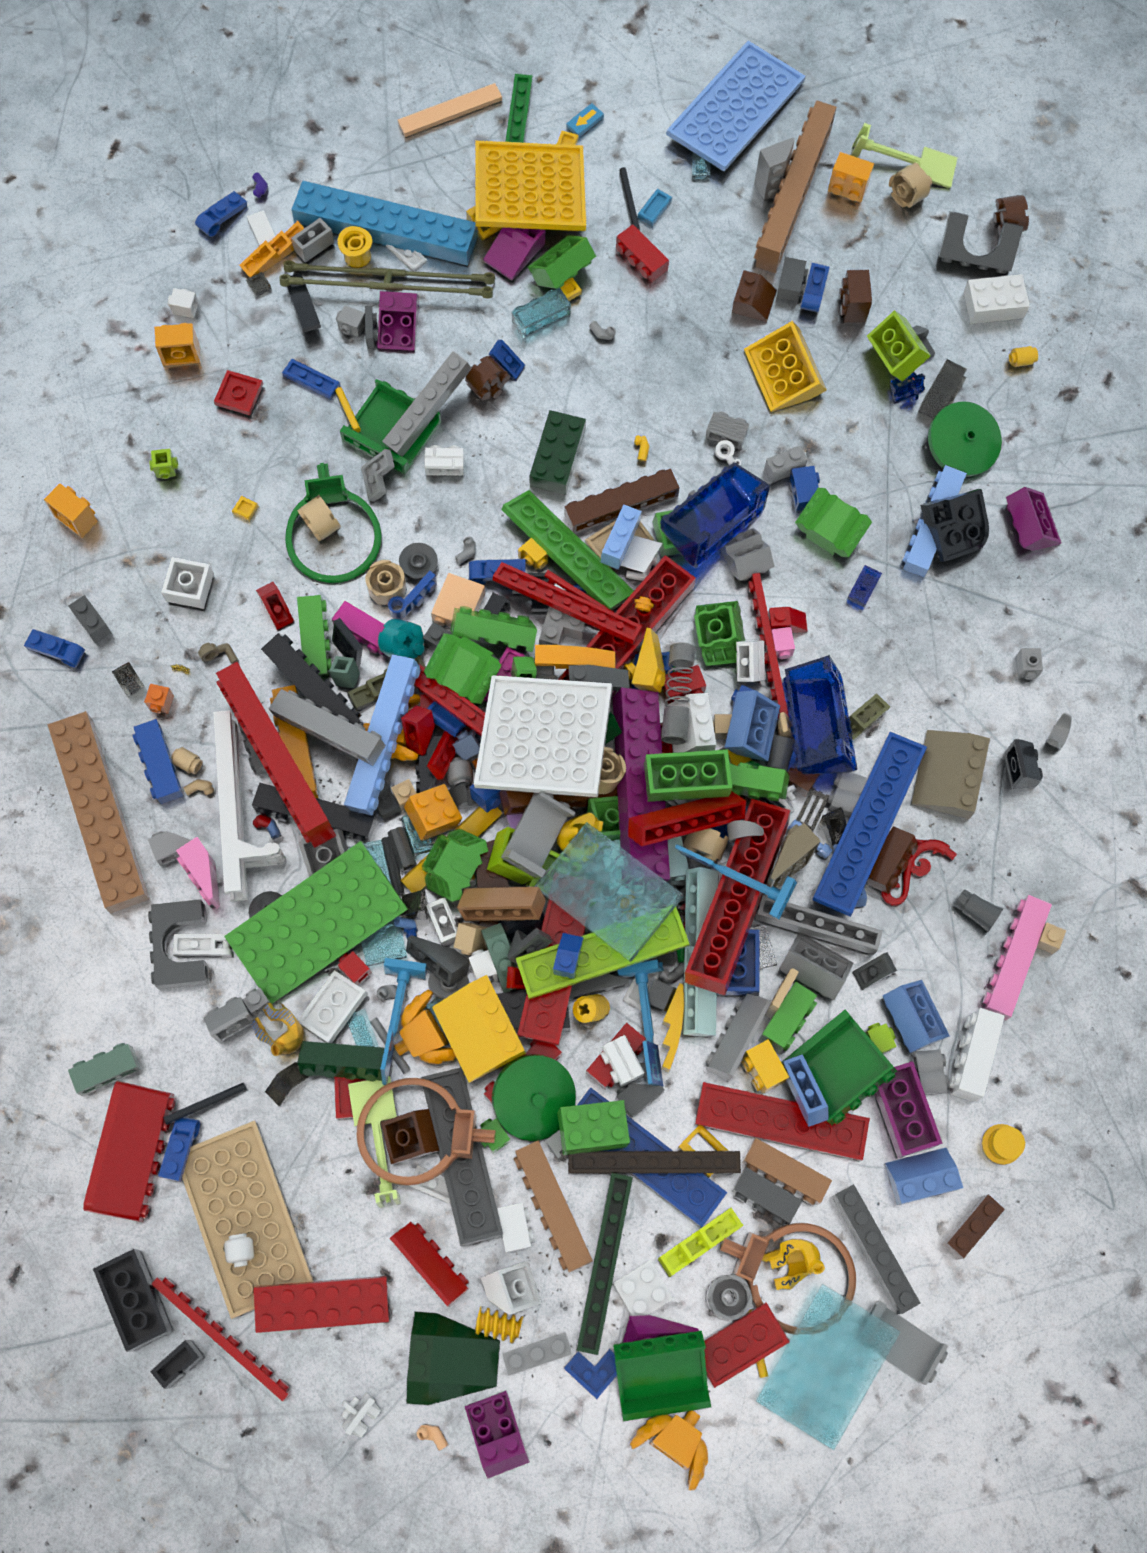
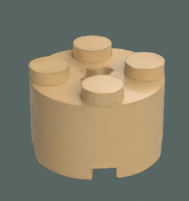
(910, 185)
(319, 518)
(382, 572)
(612, 771)
(707, 844)

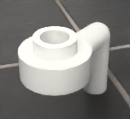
(730, 451)
(641, 576)

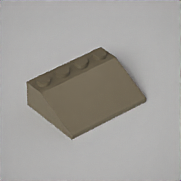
(951, 772)
(794, 854)

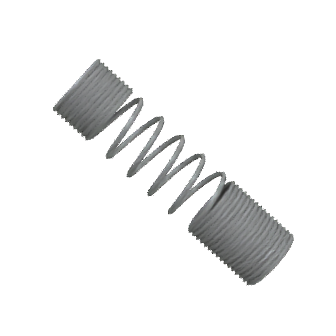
(676, 717)

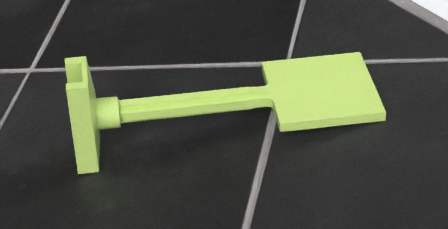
(933, 162)
(381, 1111)

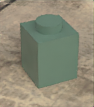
(344, 672)

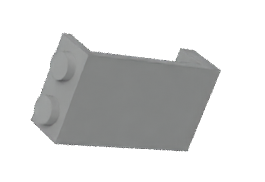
(536, 833)
(913, 1349)

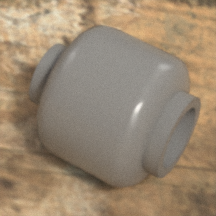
(459, 772)

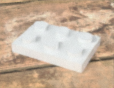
(332, 1007)

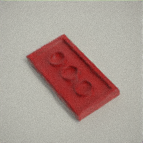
(743, 1344)

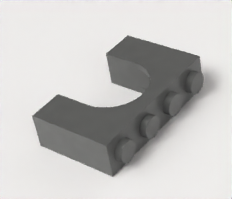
(1001, 257)
(164, 920)

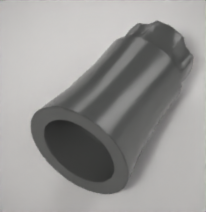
(780, 752)
(978, 909)

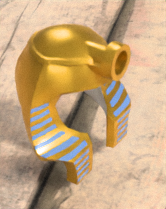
(282, 1041)

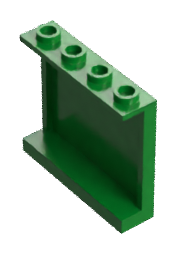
(377, 419)
(844, 1065)
(662, 1375)

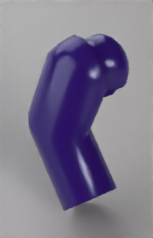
(261, 185)

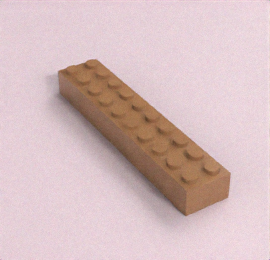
(794, 186)
(98, 812)

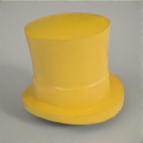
(355, 246)
(1003, 1144)

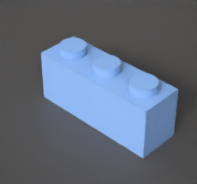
(621, 536)

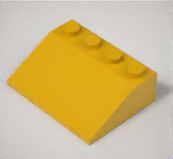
(785, 368)
(478, 1029)

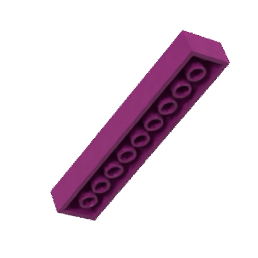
(641, 735)

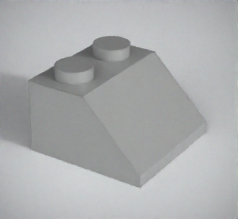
(228, 1019)

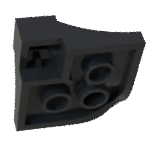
(957, 523)

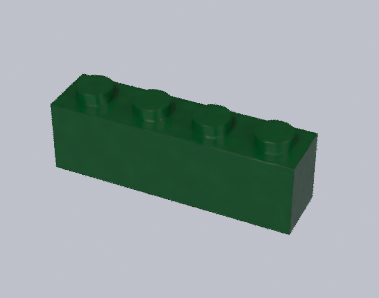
(340, 1060)

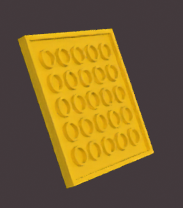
(529, 186)

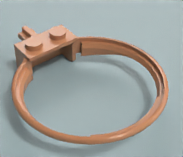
(462, 1142)
(755, 1246)

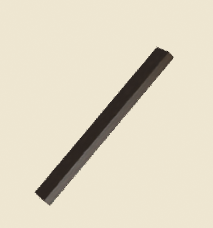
(655, 1162)

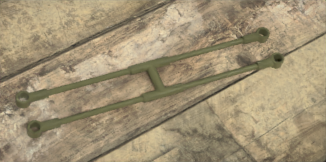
(290, 266)

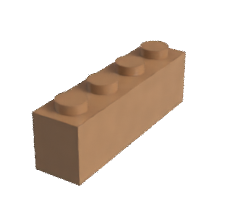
(501, 903)
(787, 1172)

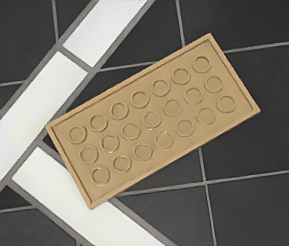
(237, 1194)

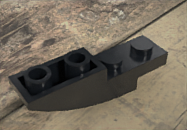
(427, 779)

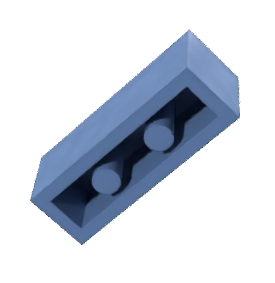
(806, 1090)

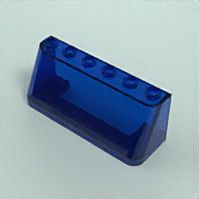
(715, 513)
(819, 718)

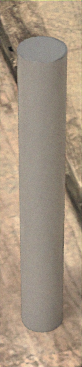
(383, 1035)

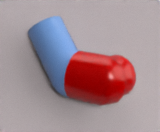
(269, 823)

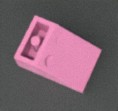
(203, 874)

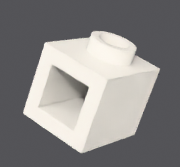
(183, 302)

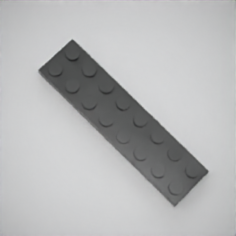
(465, 1178)

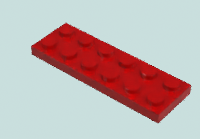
(320, 1304)

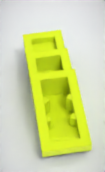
(700, 1242)

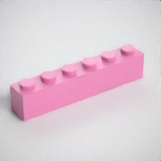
(1017, 956)

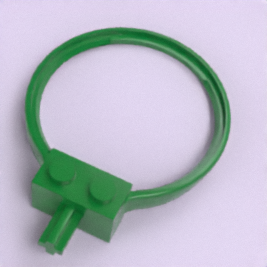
(331, 490)

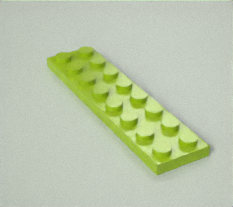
(596, 958)

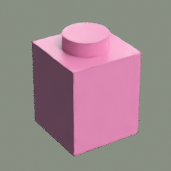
(783, 642)

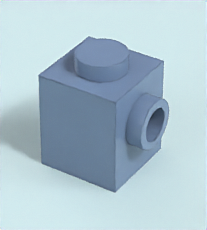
(467, 744)

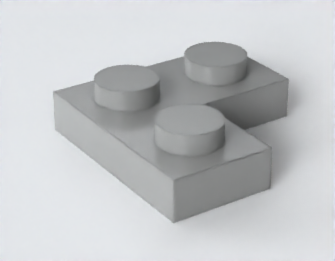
(373, 474)

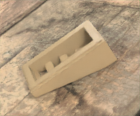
(784, 725)

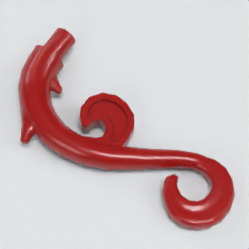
(923, 845)

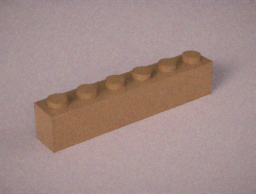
(553, 1206)

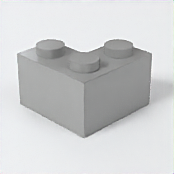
(558, 625)

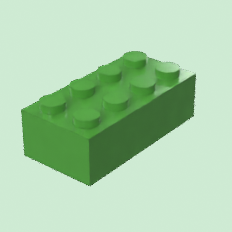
(687, 775)

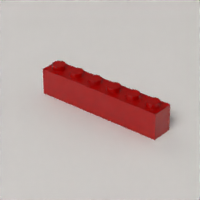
(685, 819)

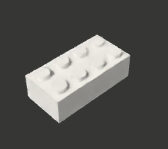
(976, 1054)

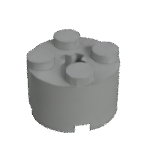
(740, 1292)

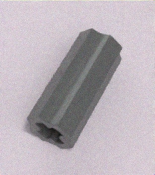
(401, 849)

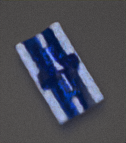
(908, 388)

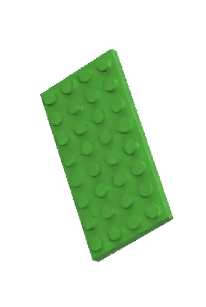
(316, 922)

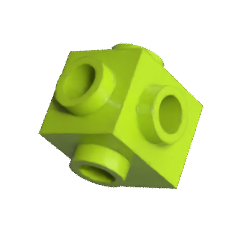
(163, 463)

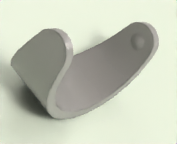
(1060, 731)
(742, 828)

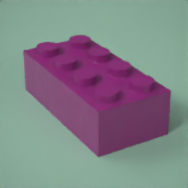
(907, 1112)

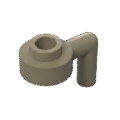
(210, 651)

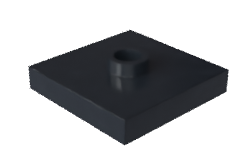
(346, 641)

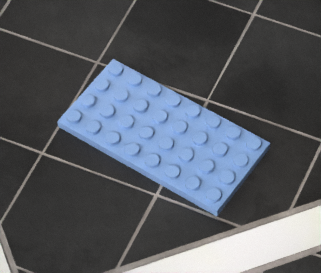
(735, 105)

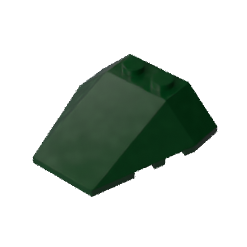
(448, 1360)

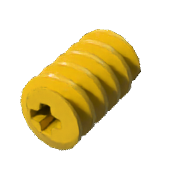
(591, 1008)
(498, 1325)

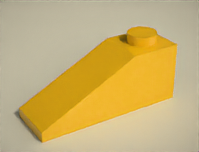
(650, 668)

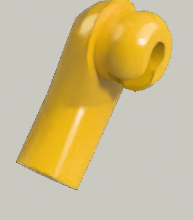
(644, 447)

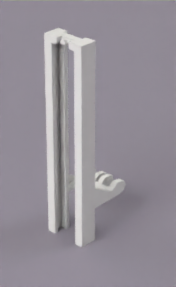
(235, 852)

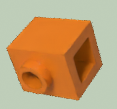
(159, 699)

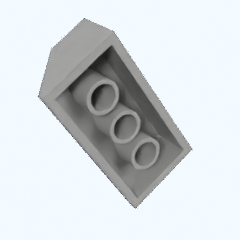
(738, 1036)

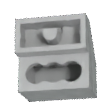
(747, 555)

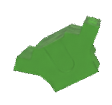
(832, 523)
(718, 631)
(463, 667)
(453, 863)

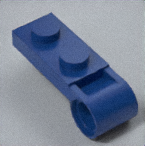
(210, 219)
(815, 287)
(483, 570)
(414, 598)
(55, 647)
(179, 1148)

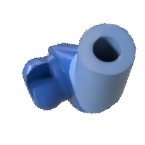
(407, 924)

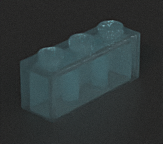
(541, 312)

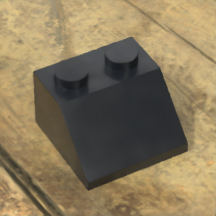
(1023, 764)

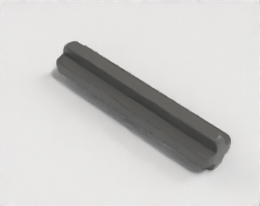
(392, 866)

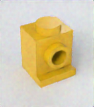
(533, 554)

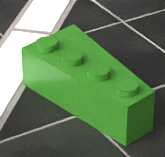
(494, 627)
(314, 632)
(759, 782)

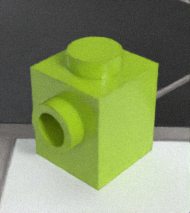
(882, 1037)

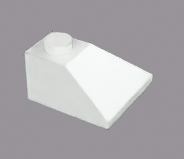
(512, 1288)

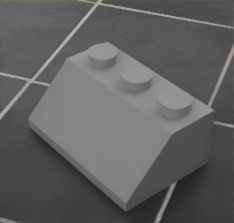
(772, 167)
(817, 966)

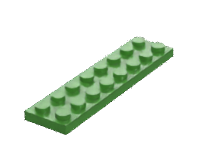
(567, 550)

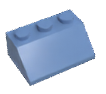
(752, 725)
(915, 1015)
(923, 1176)

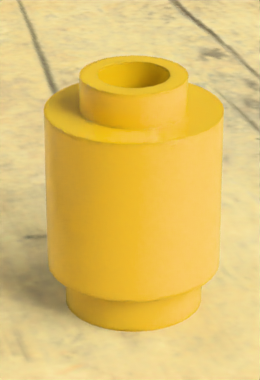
(1023, 356)

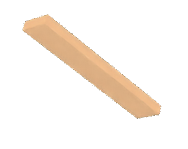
(450, 110)

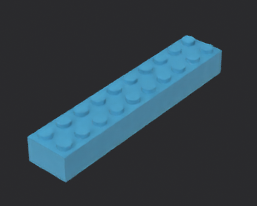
(387, 222)

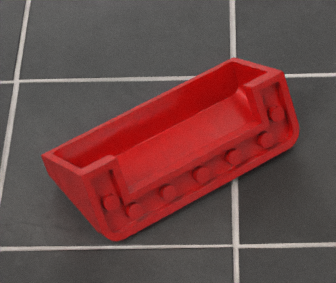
(129, 1152)

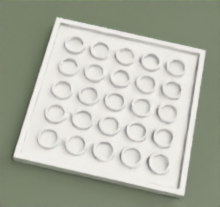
(543, 736)

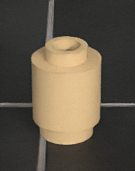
(186, 760)

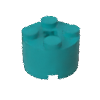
(401, 639)

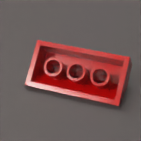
(429, 1263)

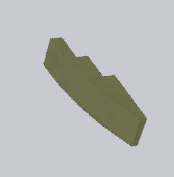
(369, 693)
(867, 715)

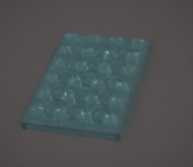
(609, 891)
(828, 1366)

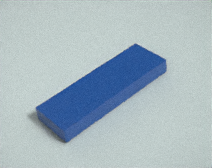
(311, 379)

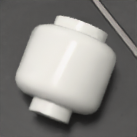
(239, 1250)

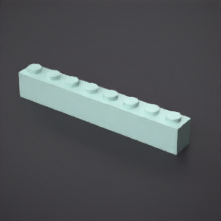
(698, 1003)

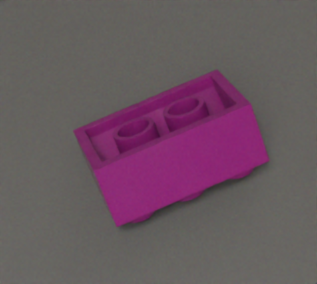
(1032, 519)

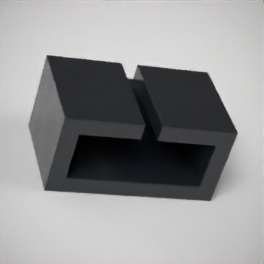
(180, 1359)

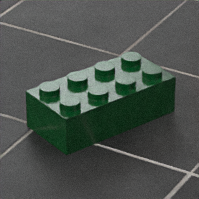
(557, 452)

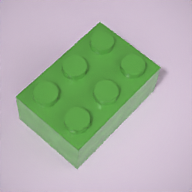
(562, 261)
(789, 1018)
(593, 1127)

